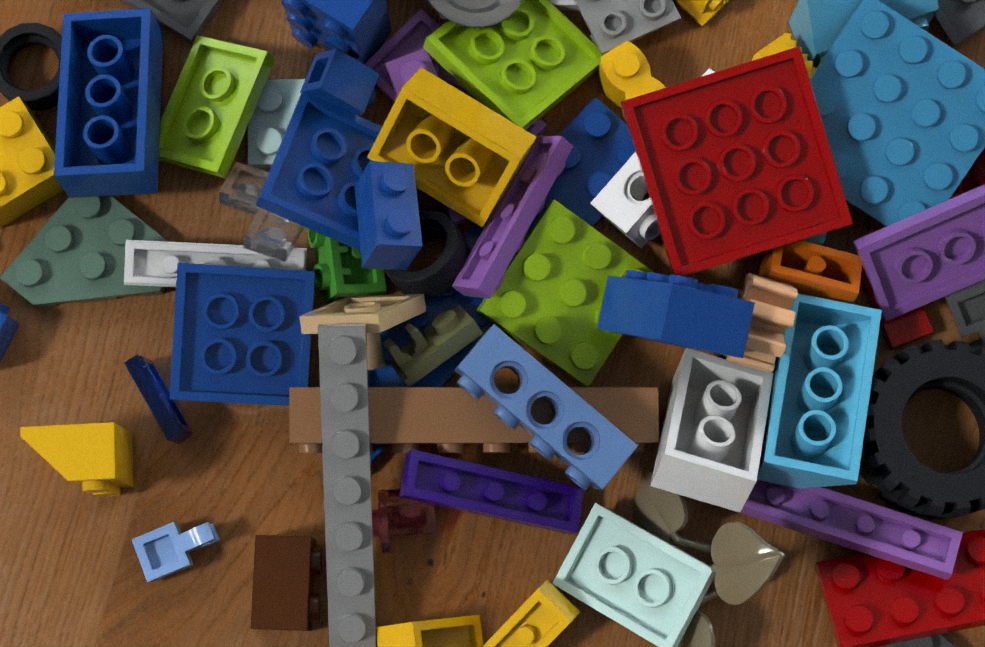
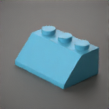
(821, 21)

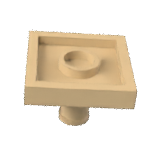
(378, 313)

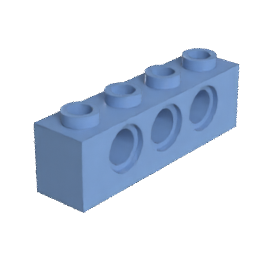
(607, 444)

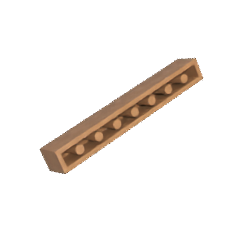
(456, 418)

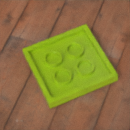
(519, 63)
(557, 292)

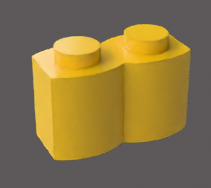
(626, 74)

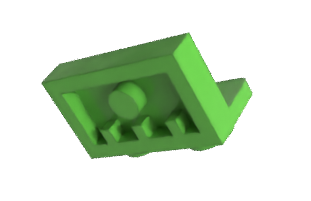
(341, 271)

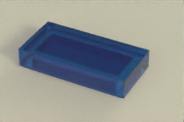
(157, 397)

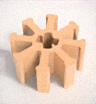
(768, 322)

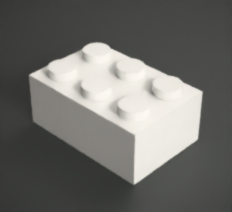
(713, 430)

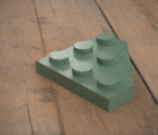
(80, 255)

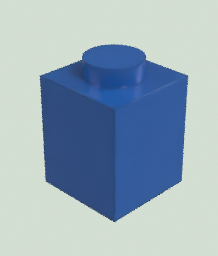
(341, 81)

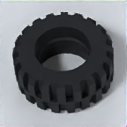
(884, 449)

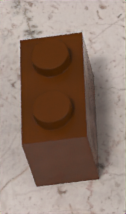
(285, 583)

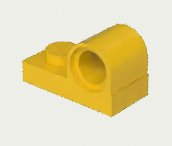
(537, 620)

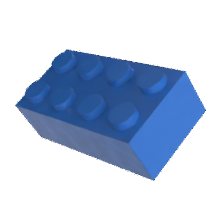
(109, 103)

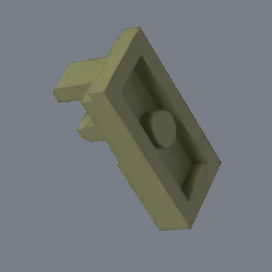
(438, 342)

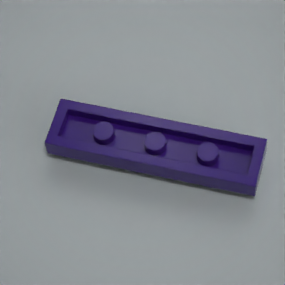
(491, 492)

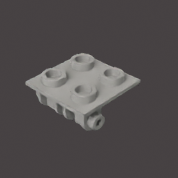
(625, 20)

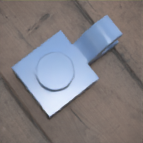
(168, 549)

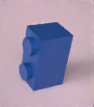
(388, 215)

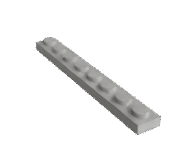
(347, 484)

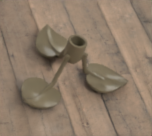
(738, 554)

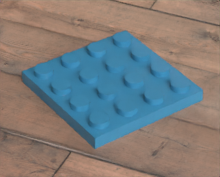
(898, 113)

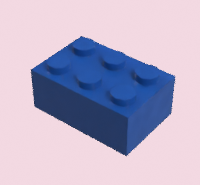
(349, 25)
(676, 312)

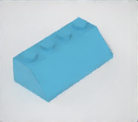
(820, 395)

